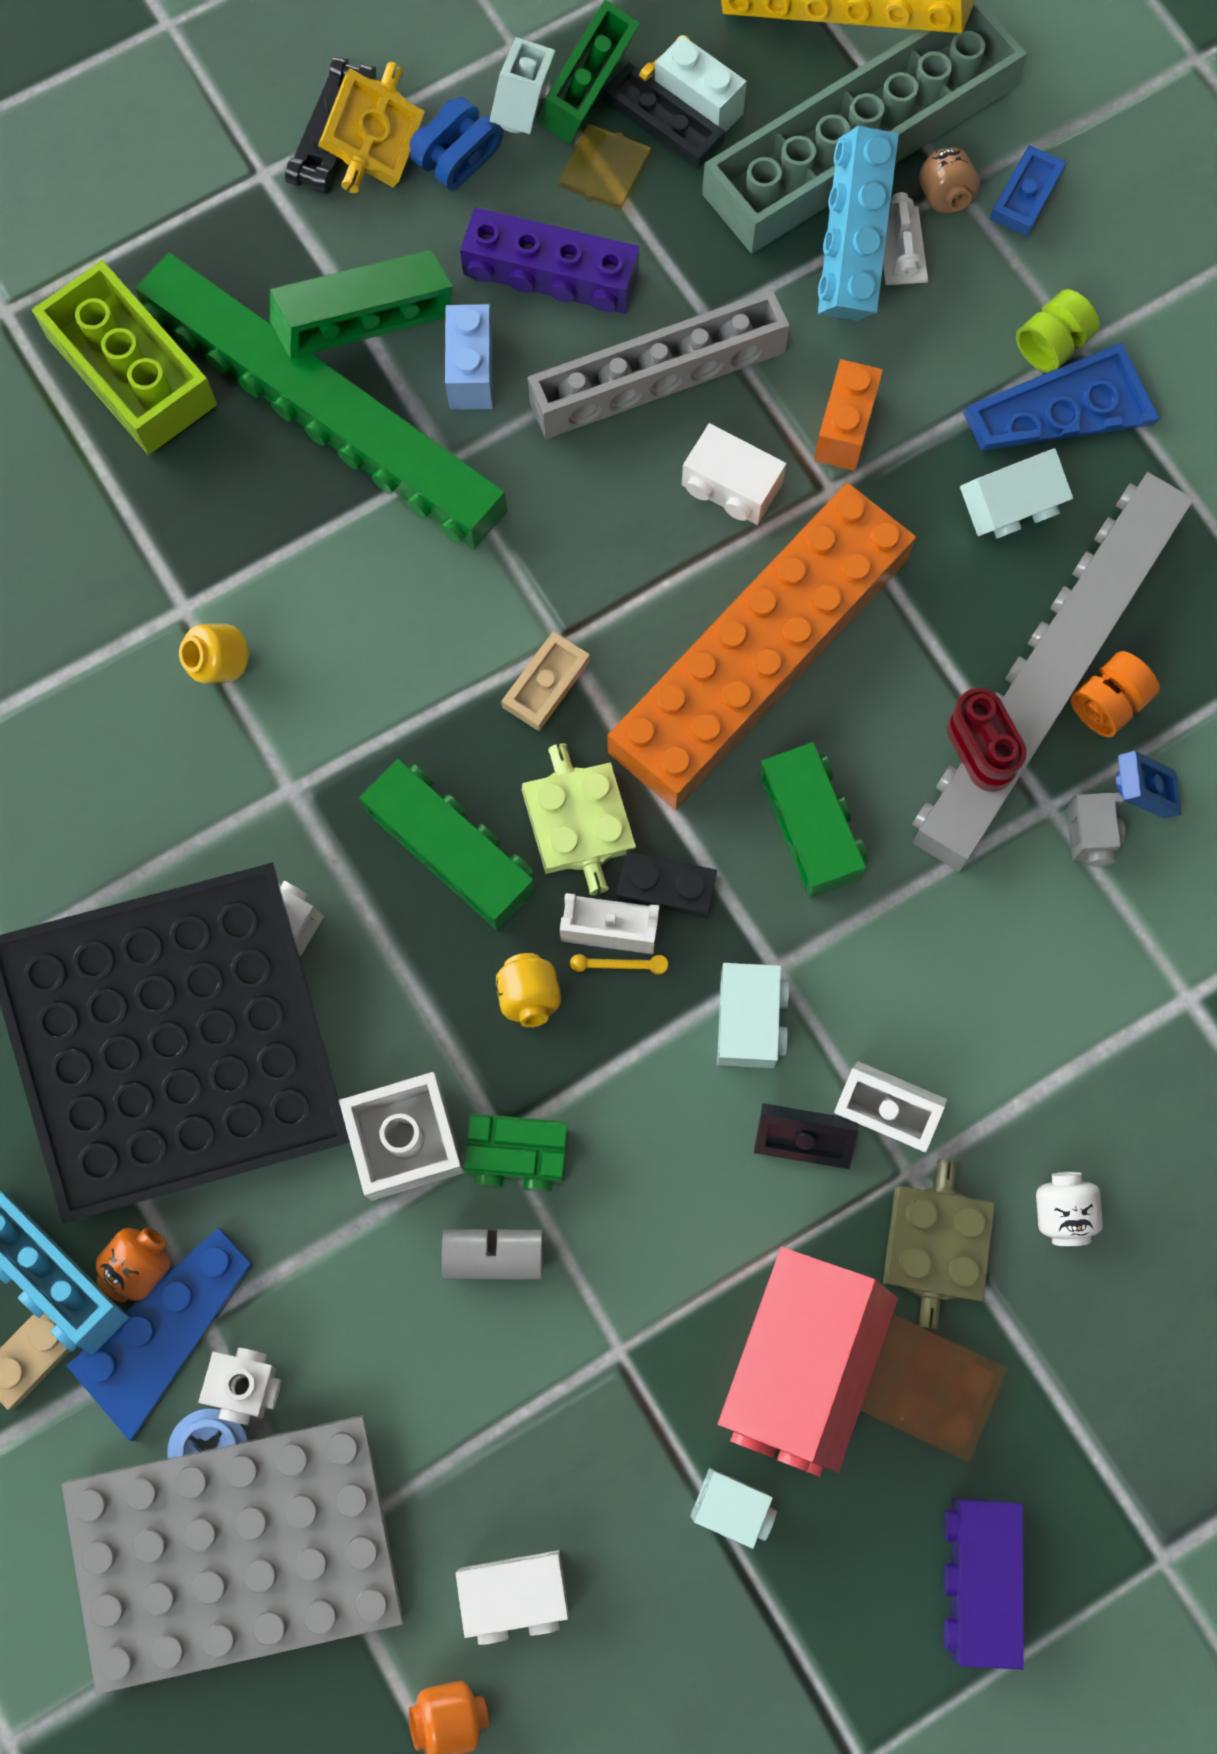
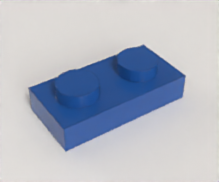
(1028, 190)
(1148, 784)

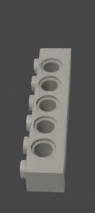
(658, 364)

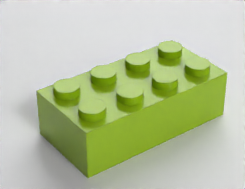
(125, 357)

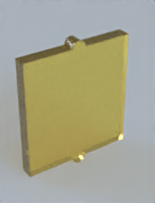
(604, 166)

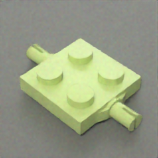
(578, 818)

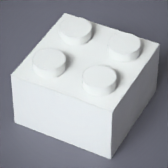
(401, 1136)

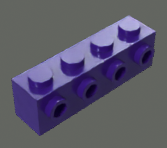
(549, 260)

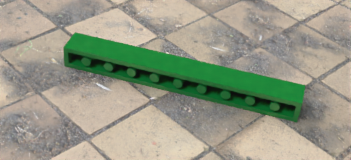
(323, 402)

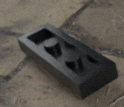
(663, 116)

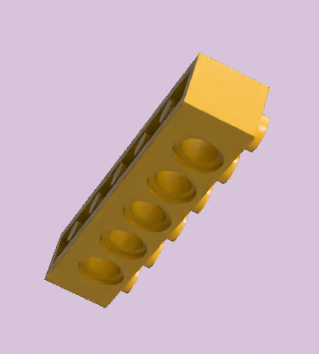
(903, 14)

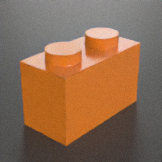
(847, 415)

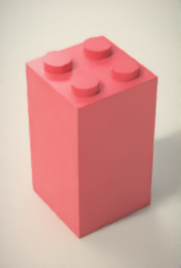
(808, 1362)

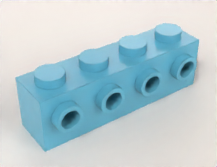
(857, 223)
(54, 1282)

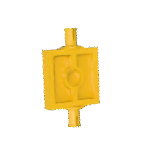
(371, 127)

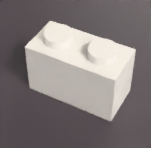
(732, 474)
(890, 1106)
(512, 1596)

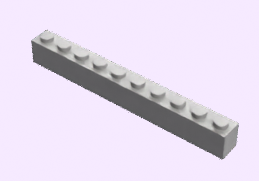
(1059, 658)

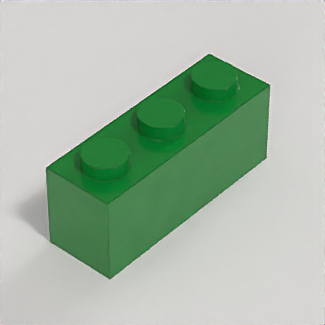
(587, 71)
(813, 819)

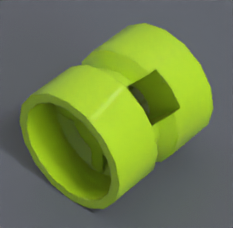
(1057, 331)

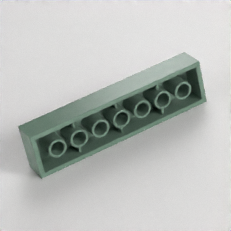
(910, 90)

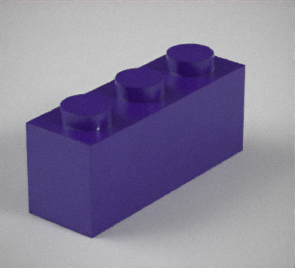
(985, 1583)

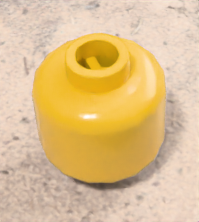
(214, 653)
(528, 989)

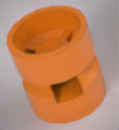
(1117, 692)

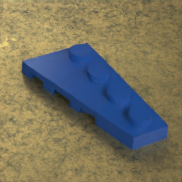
(1069, 402)
(163, 1332)

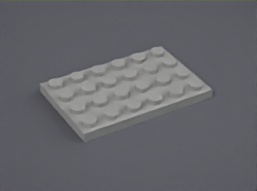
(231, 1554)

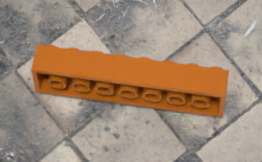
(760, 646)

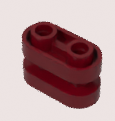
(986, 739)

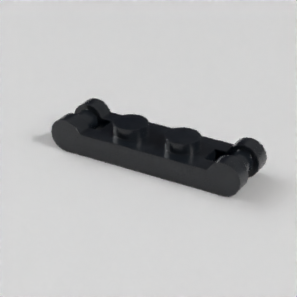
(308, 151)

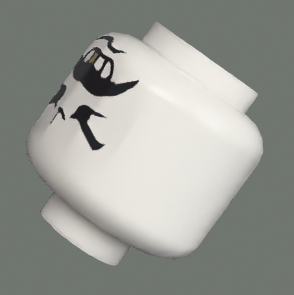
(1069, 1209)

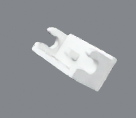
(609, 924)

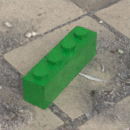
(359, 303)
(449, 844)

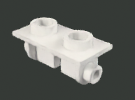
(904, 247)

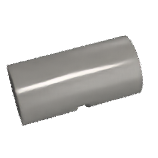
(492, 1254)

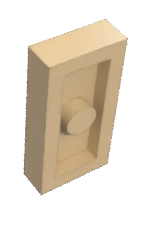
(545, 681)
(28, 1359)

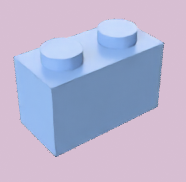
(469, 357)

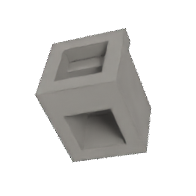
(1095, 828)

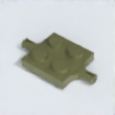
(938, 1244)

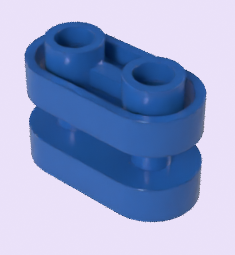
(455, 143)

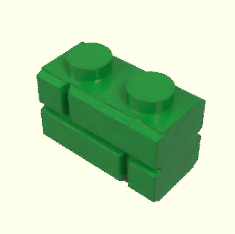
(516, 1150)

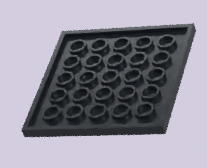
(167, 1042)

